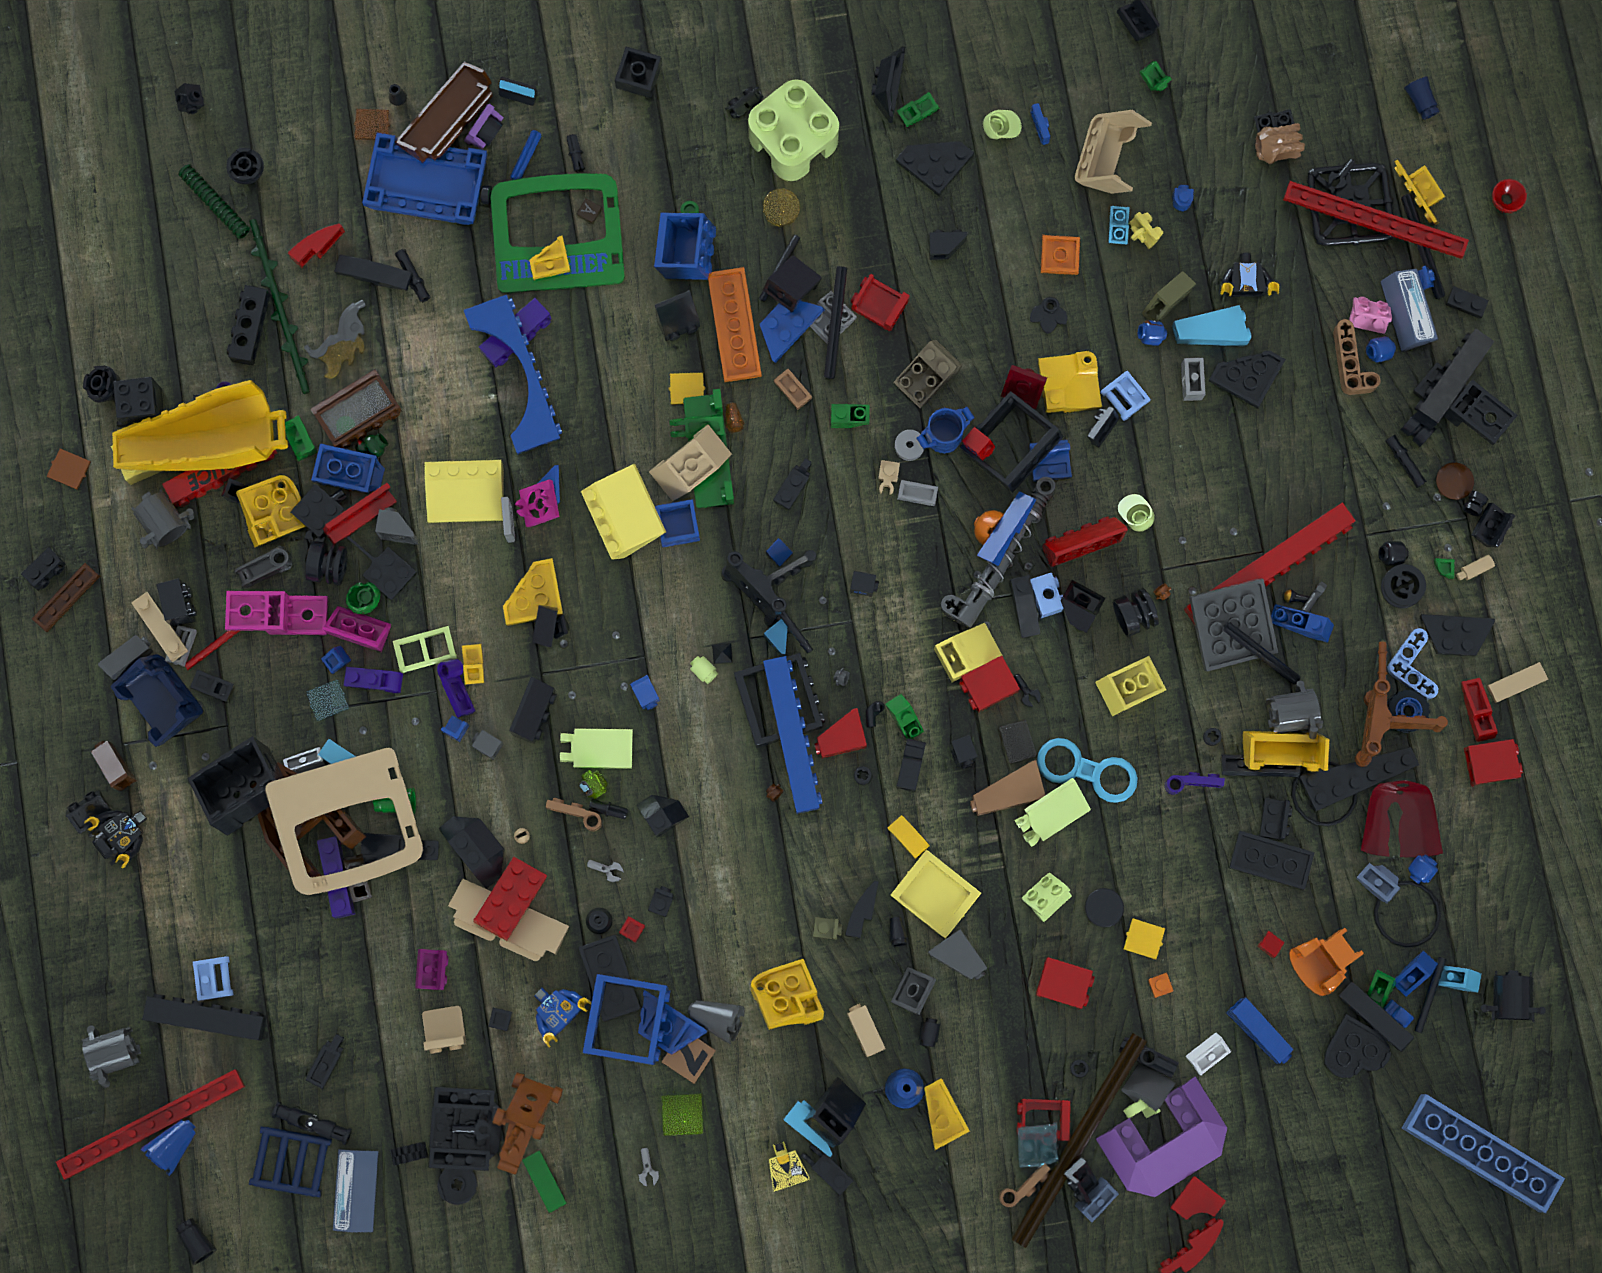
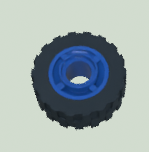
(1411, 699)

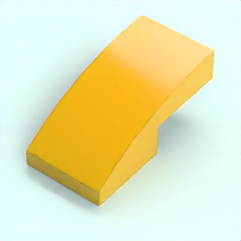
(473, 664)
(908, 836)

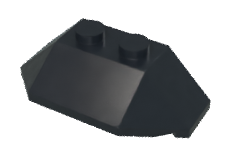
(888, 83)
(475, 847)

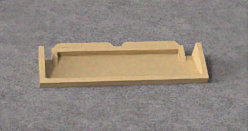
(531, 936)

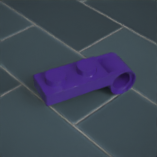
(450, 673)
(373, 679)
(1194, 779)

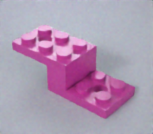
(276, 612)

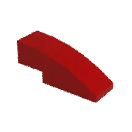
(316, 243)
(1479, 710)

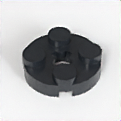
(102, 847)
(453, 1195)

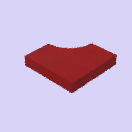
(1197, 1199)

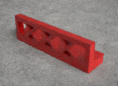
(359, 514)

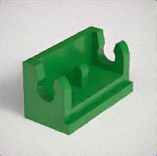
(299, 438)

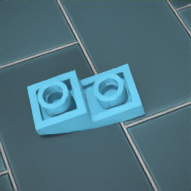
(1118, 225)

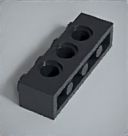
(247, 353)

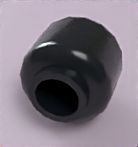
(1393, 553)

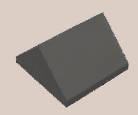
(913, 991)

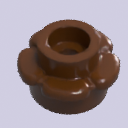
(774, 792)

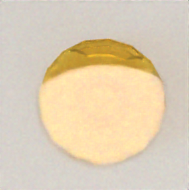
(781, 207)

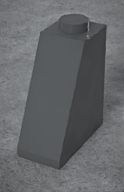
(125, 656)
(959, 956)

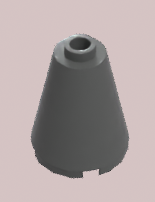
(718, 1018)

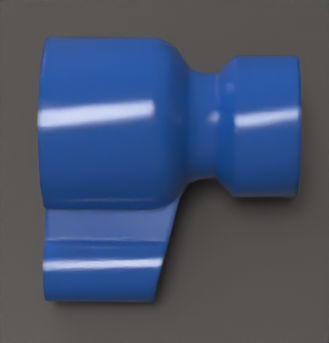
(1398, 1013)

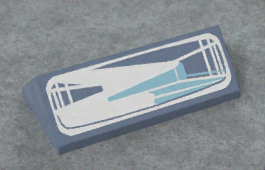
(1409, 309)
(355, 1191)

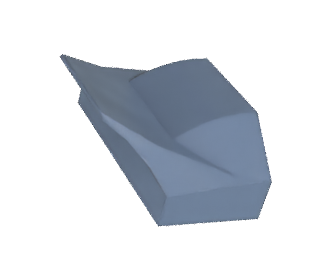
(1379, 882)

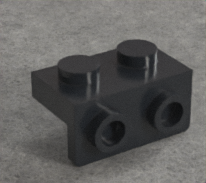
(1138, 19)
(1492, 526)
(1081, 1180)

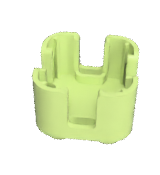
(793, 128)

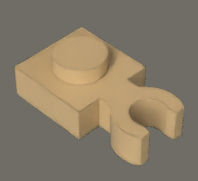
(888, 474)

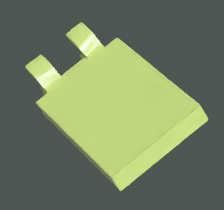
(599, 748)
(1053, 812)

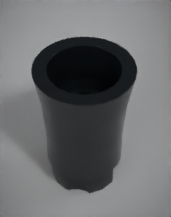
(195, 1241)

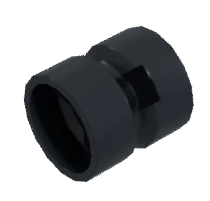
(1417, 430)

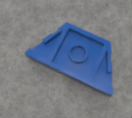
(784, 327)
(678, 1028)

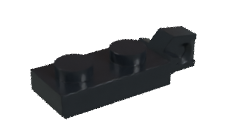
(793, 485)
(325, 1062)

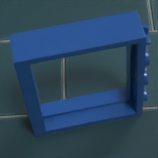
(657, 1034)

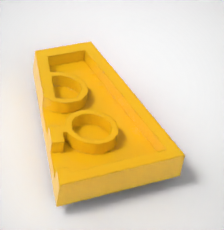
(943, 1115)

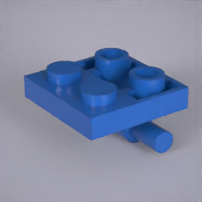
(1055, 464)

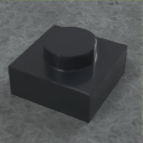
(500, 1019)

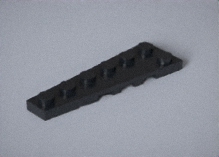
(1342, 781)

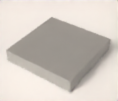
(508, 522)

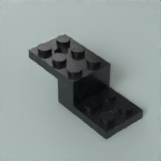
(1471, 407)

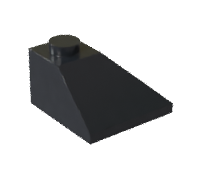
(1081, 605)

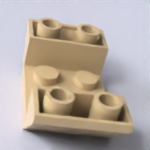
(691, 464)

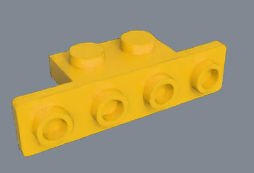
(1424, 187)

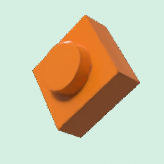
(1160, 985)

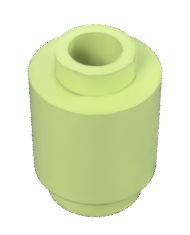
(703, 669)

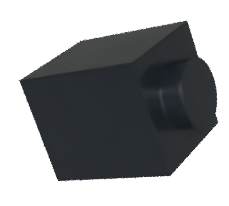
(864, 584)

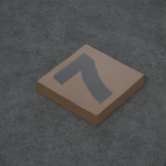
(690, 1060)

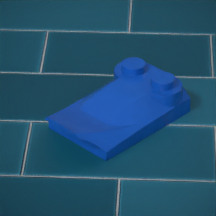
(347, 469)

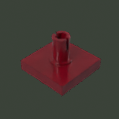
(1025, 385)

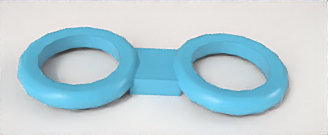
(1087, 770)

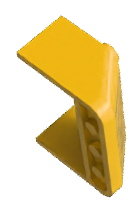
(1285, 749)

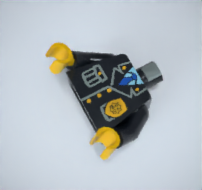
(121, 831)

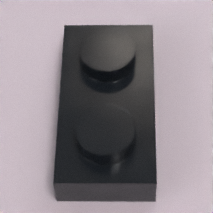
(1467, 302)

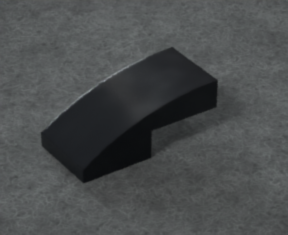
(211, 685)

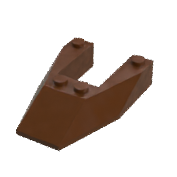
(337, 820)

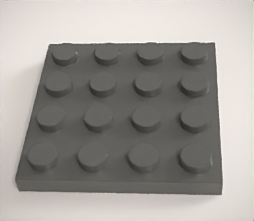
(1244, 607)

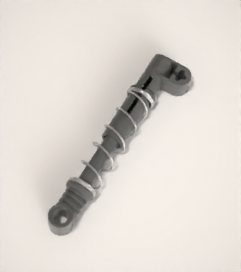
(970, 609)

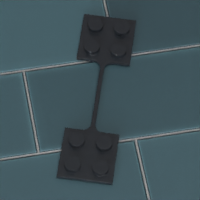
(386, 572)

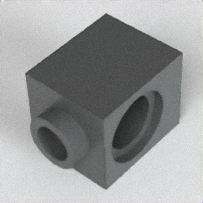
(487, 744)

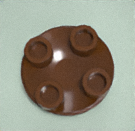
(1455, 481)

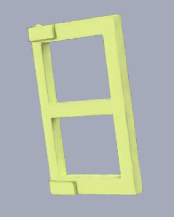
(403, 669)

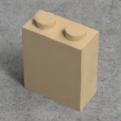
(865, 1030)

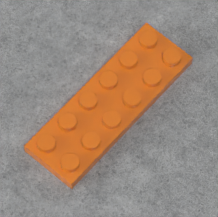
(734, 324)

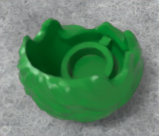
(363, 598)

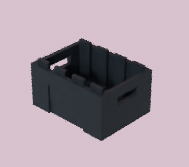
(234, 773)

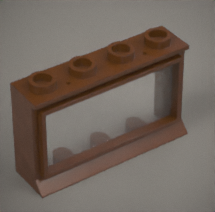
(356, 410)

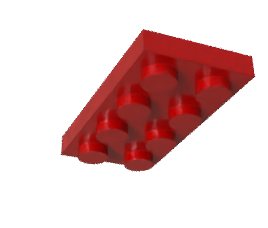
(510, 898)

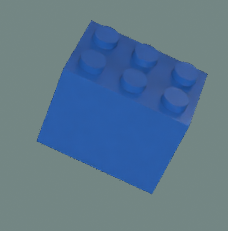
(684, 246)

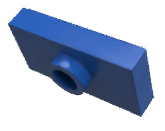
(1041, 124)

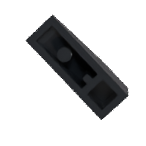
(1024, 606)

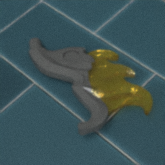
(344, 343)

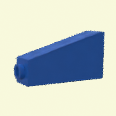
(1260, 1030)

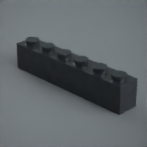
(1453, 379)
(204, 1018)

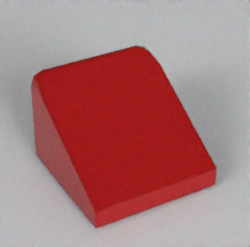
(1271, 944)

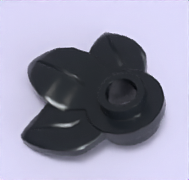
(1048, 318)

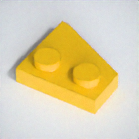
(550, 261)

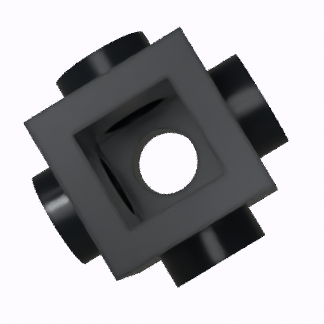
(189, 98)

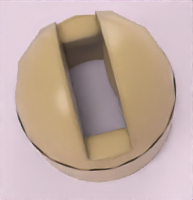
(524, 839)

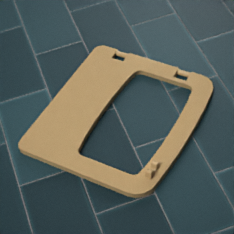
(333, 788)

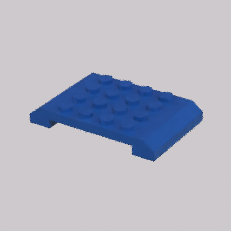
(433, 189)

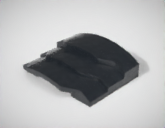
(462, 1150)

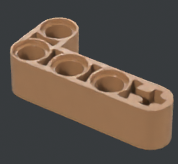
(1351, 357)

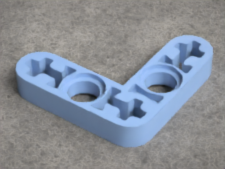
(1405, 664)

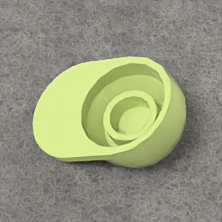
(1002, 124)
(1136, 512)

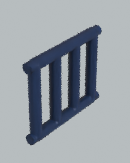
(295, 1187)

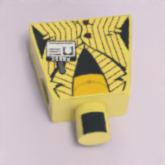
(786, 1168)

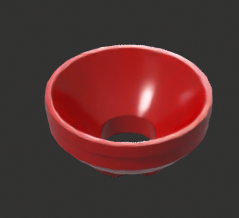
(1514, 190)

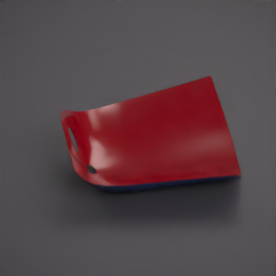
(1417, 825)

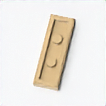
(1517, 682)

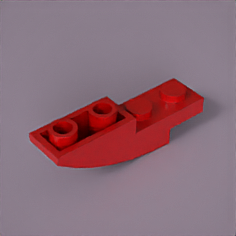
(1200, 1244)

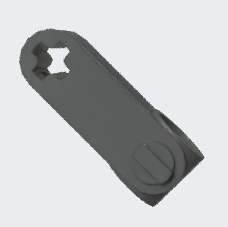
(264, 567)

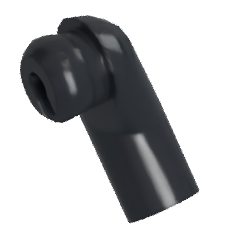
(872, 711)

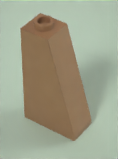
(1014, 790)

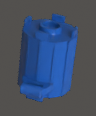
(945, 429)

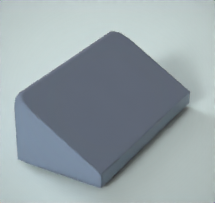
(1100, 1197)

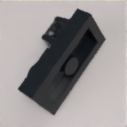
(1106, 421)

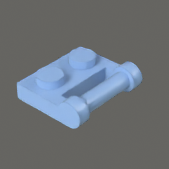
(1130, 391)
(206, 978)

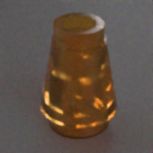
(734, 420)

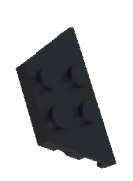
(1457, 634)

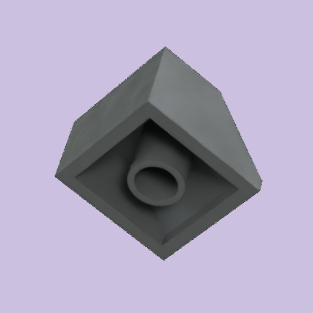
(392, 527)

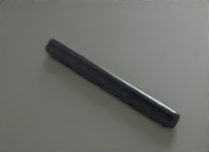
(1425, 252)
(835, 322)

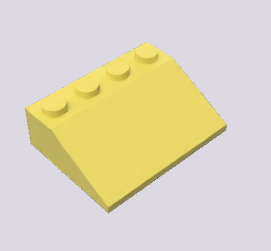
(464, 491)
(623, 512)

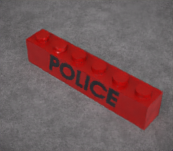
(197, 482)

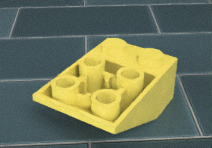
(967, 651)

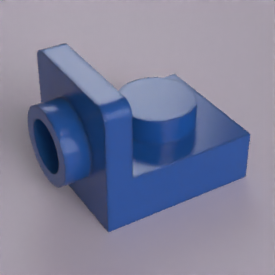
(1427, 277)

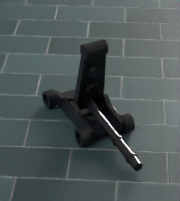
(760, 592)

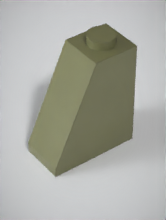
(1168, 297)

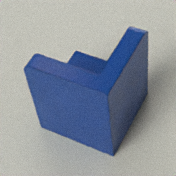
(455, 728)

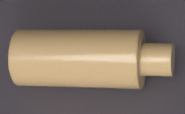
(1476, 568)

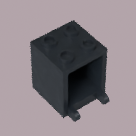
(137, 400)

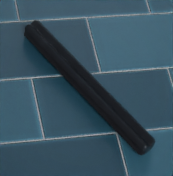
(1261, 653)

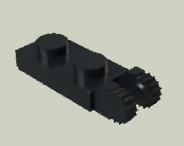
(829, 1171)

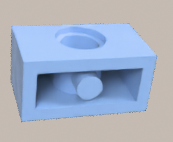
(1046, 606)

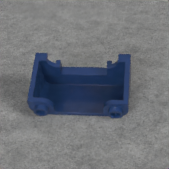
(158, 697)

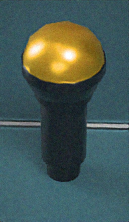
(1291, 596)

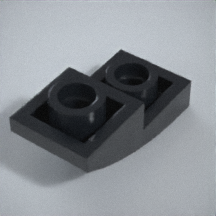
(1274, 120)

